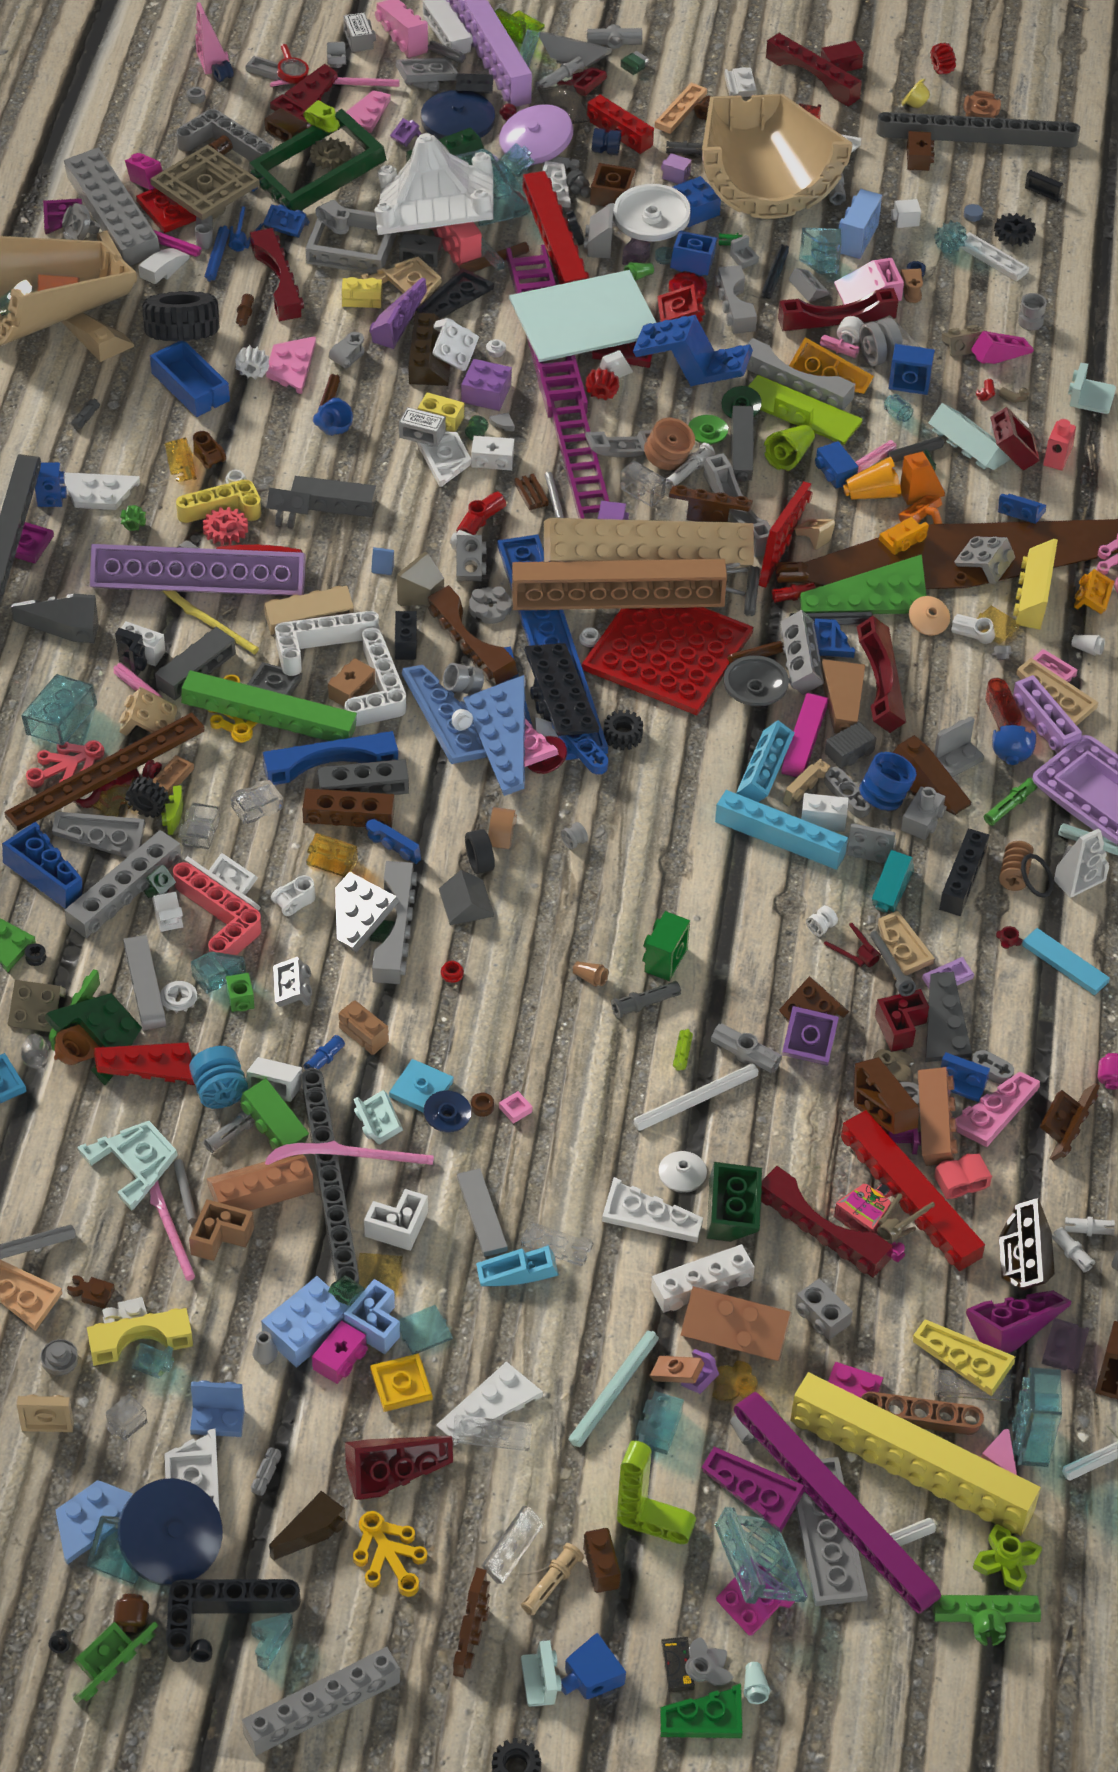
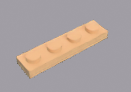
(680, 108)

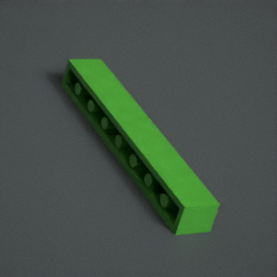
(267, 707)

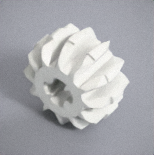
(252, 362)

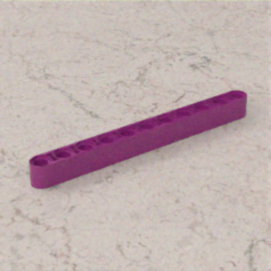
(837, 1503)

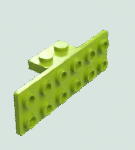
(805, 410)

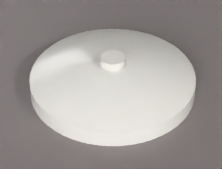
(651, 212)

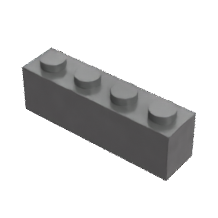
(337, 495)
(201, 657)

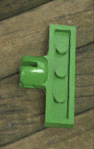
(987, 1613)

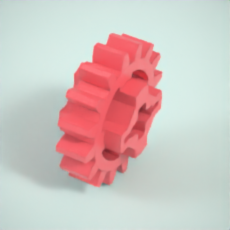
(225, 526)

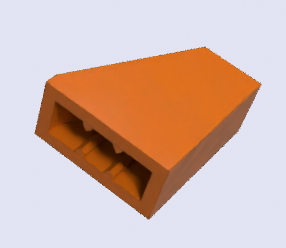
(919, 479)

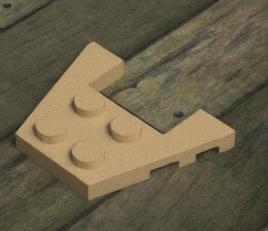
(407, 274)

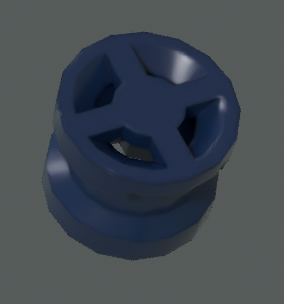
(222, 71)

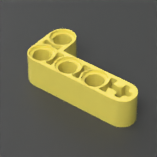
(235, 495)

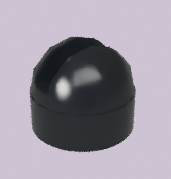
(54, 1641)
(201, 1650)

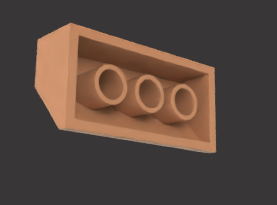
(262, 1183)

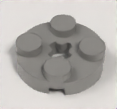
(496, 596)

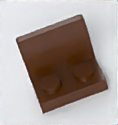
(815, 998)

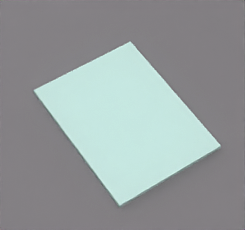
(582, 315)

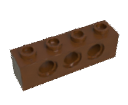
(347, 807)

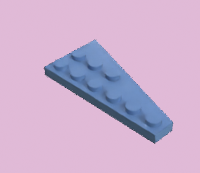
(438, 709)
(501, 728)

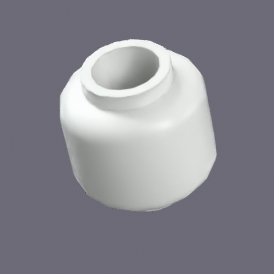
(849, 330)

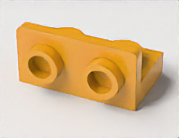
(904, 535)
(1094, 591)

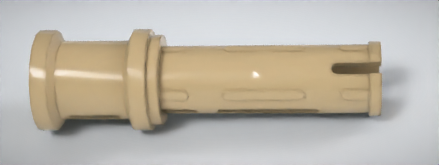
(558, 1570)

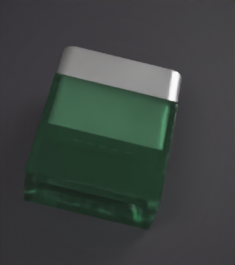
(634, 62)

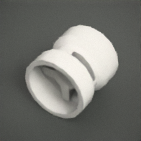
(822, 920)

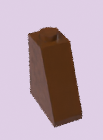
(1108, 1377)

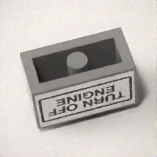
(359, 32)
(422, 427)

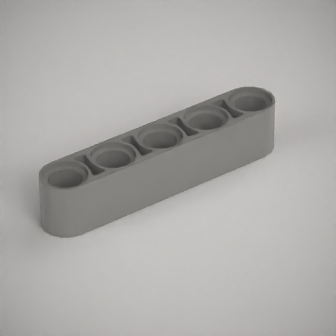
(144, 982)

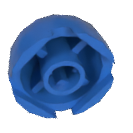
(1013, 744)

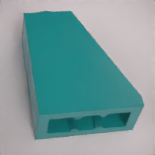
(893, 881)

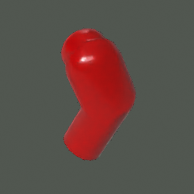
(987, 392)

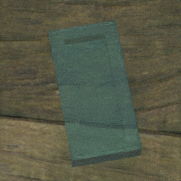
(528, 45)

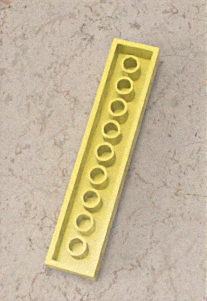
(914, 1454)

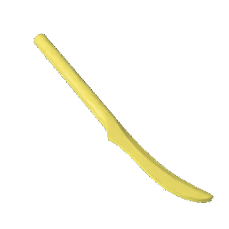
(192, 610)

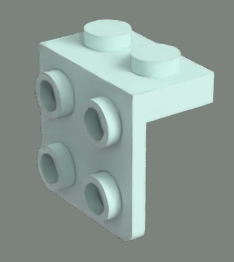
(1090, 394)

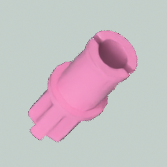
(839, 346)

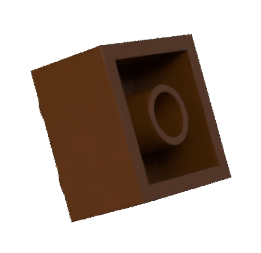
(610, 183)

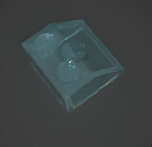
(821, 249)

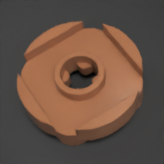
(989, 110)

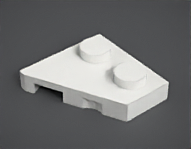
(616, 363)

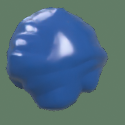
(334, 417)

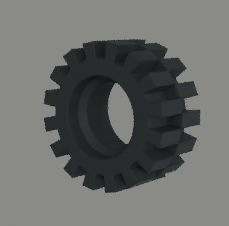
(623, 720)
(147, 797)
(516, 1750)

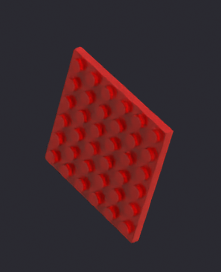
(668, 653)

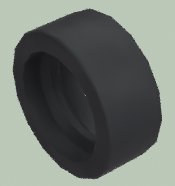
(479, 851)

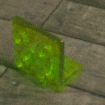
(518, 23)

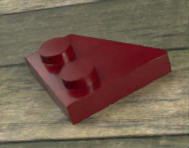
(586, 80)

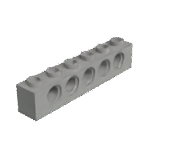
(121, 884)
(321, 1701)

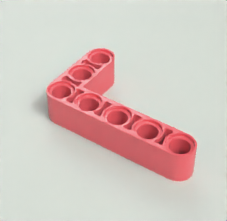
(241, 918)

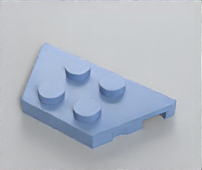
(81, 1516)

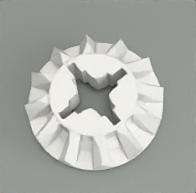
(172, 990)

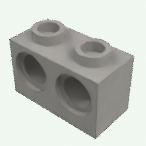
(465, 558)
(827, 1306)

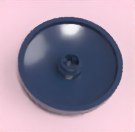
(456, 111)
(170, 1531)

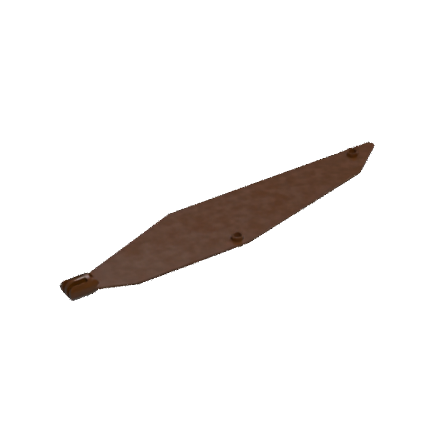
(944, 542)

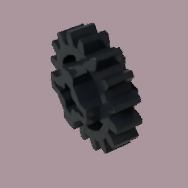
(1014, 229)

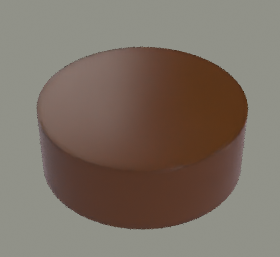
(482, 1104)

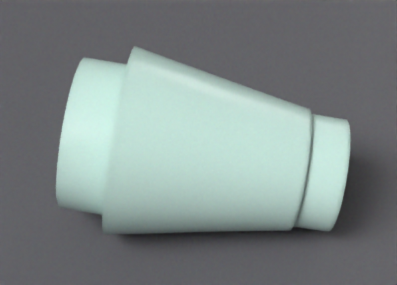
(755, 1686)

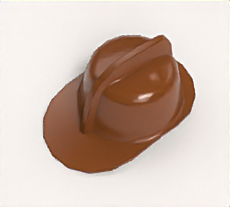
(74, 1045)

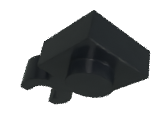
(575, 228)

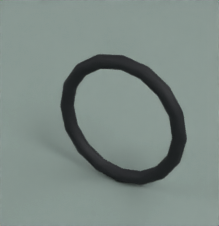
(1026, 880)

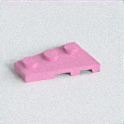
(370, 109)
(536, 746)

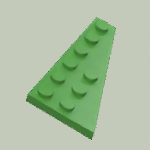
(877, 591)

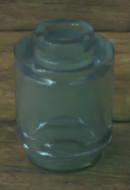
(898, 407)

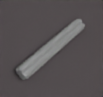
(37, 1241)

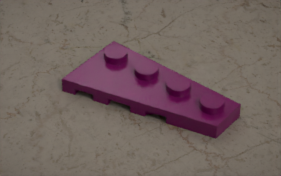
(760, 1489)

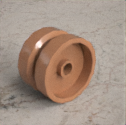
(669, 444)

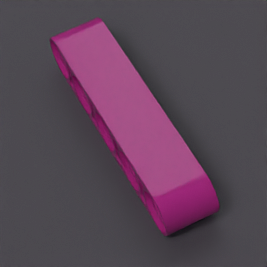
(805, 735)

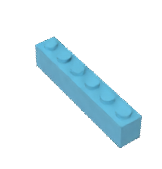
(781, 829)

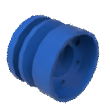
(887, 781)

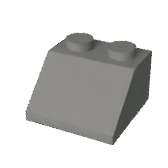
(600, 233)

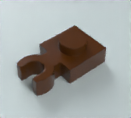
(94, 1292)

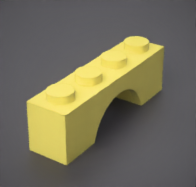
(110, 1339)

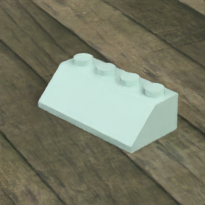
(968, 436)

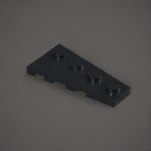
(456, 293)

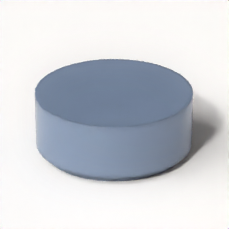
(973, 212)

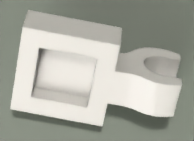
(126, 1309)

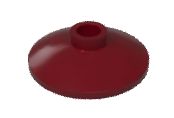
(552, 763)

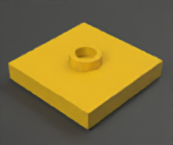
(401, 1382)

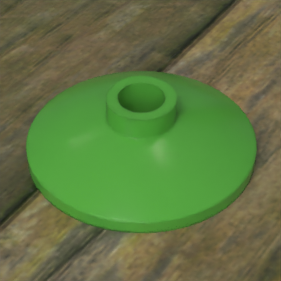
(708, 429)

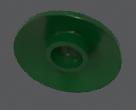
(741, 397)

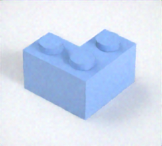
(372, 1317)

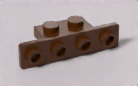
(709, 506)
(1065, 1118)

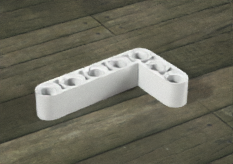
(319, 632)
(391, 698)

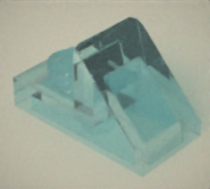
(272, 1634)

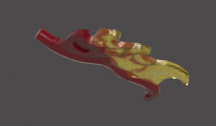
(110, 796)

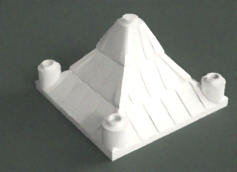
(434, 189)

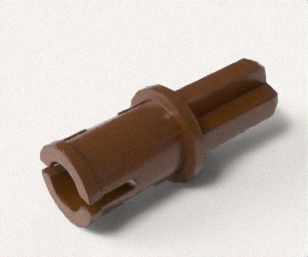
(244, 310)

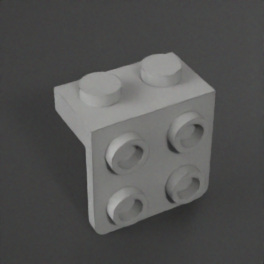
(990, 553)

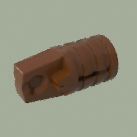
(220, 142)

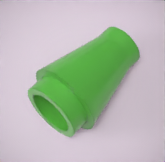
(640, 270)

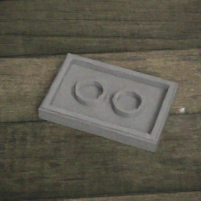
(426, 69)

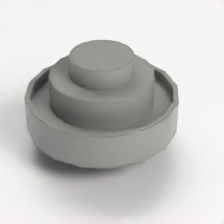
(59, 1357)

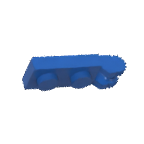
(393, 840)

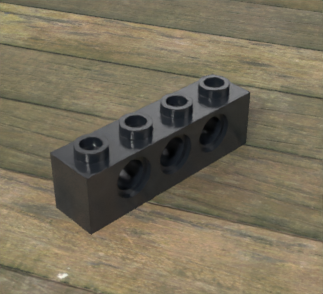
(964, 872)

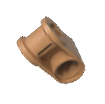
(912, 284)

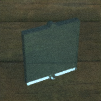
(424, 1330)

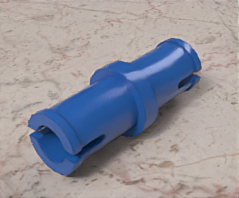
(325, 1053)

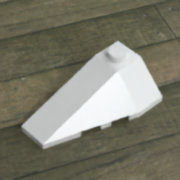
(1083, 865)

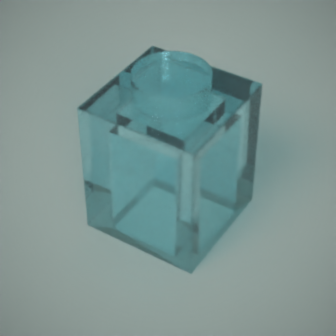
(517, 159)

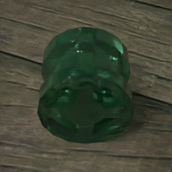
(477, 427)

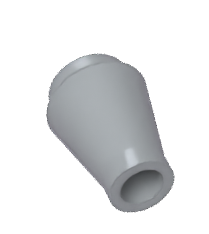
(264, 1349)

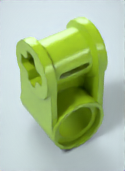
(322, 116)

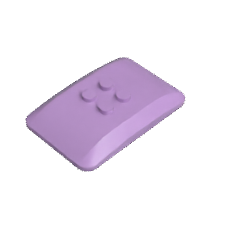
(1084, 784)

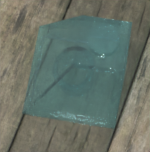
(106, 1553)

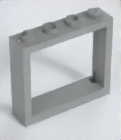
(349, 259)

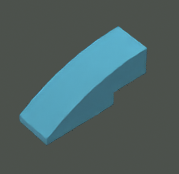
(518, 1267)

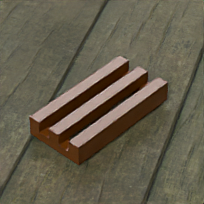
(526, 481)

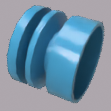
(218, 1077)

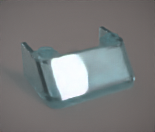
(508, 195)

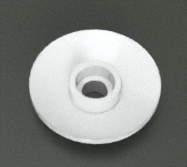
(680, 1178)

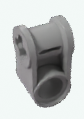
(333, 216)
(348, 350)

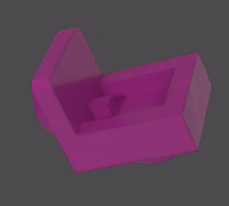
(911, 1136)

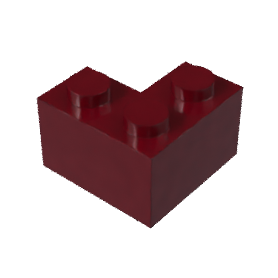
(899, 1016)

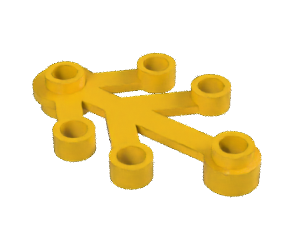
(240, 731)
(388, 1550)

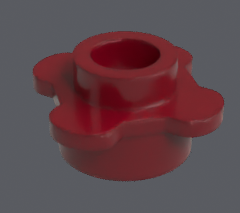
(1009, 937)

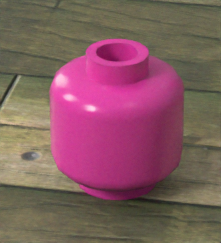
(1108, 1071)

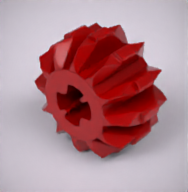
(943, 58)
(602, 384)

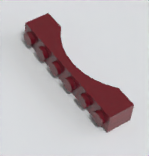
(841, 84)
(268, 251)
(798, 315)
(888, 705)
(862, 1249)

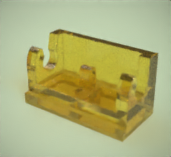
(180, 459)
(332, 855)

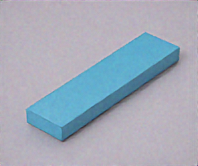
(1065, 961)

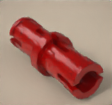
(791, 593)

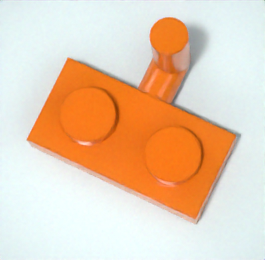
(923, 507)

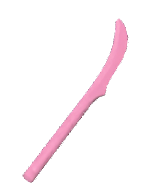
(354, 81)
(338, 1149)
(158, 1201)

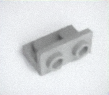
(292, 982)

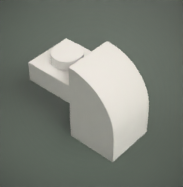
(167, 911)

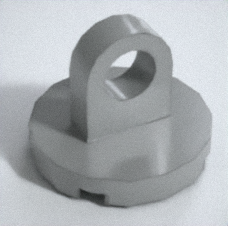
(78, 223)

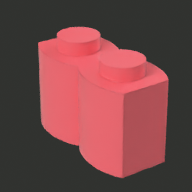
(962, 1176)

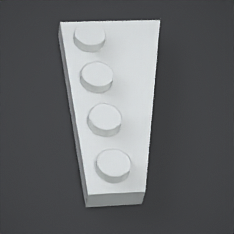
(494, 1398)

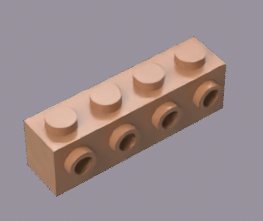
(936, 1115)

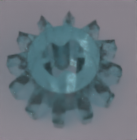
(950, 237)

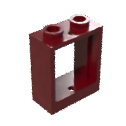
(1015, 439)

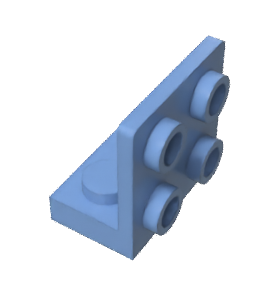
(218, 1408)

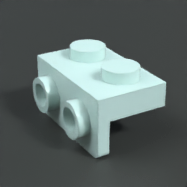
(378, 1117)
(540, 1677)

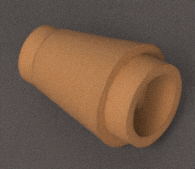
(592, 973)

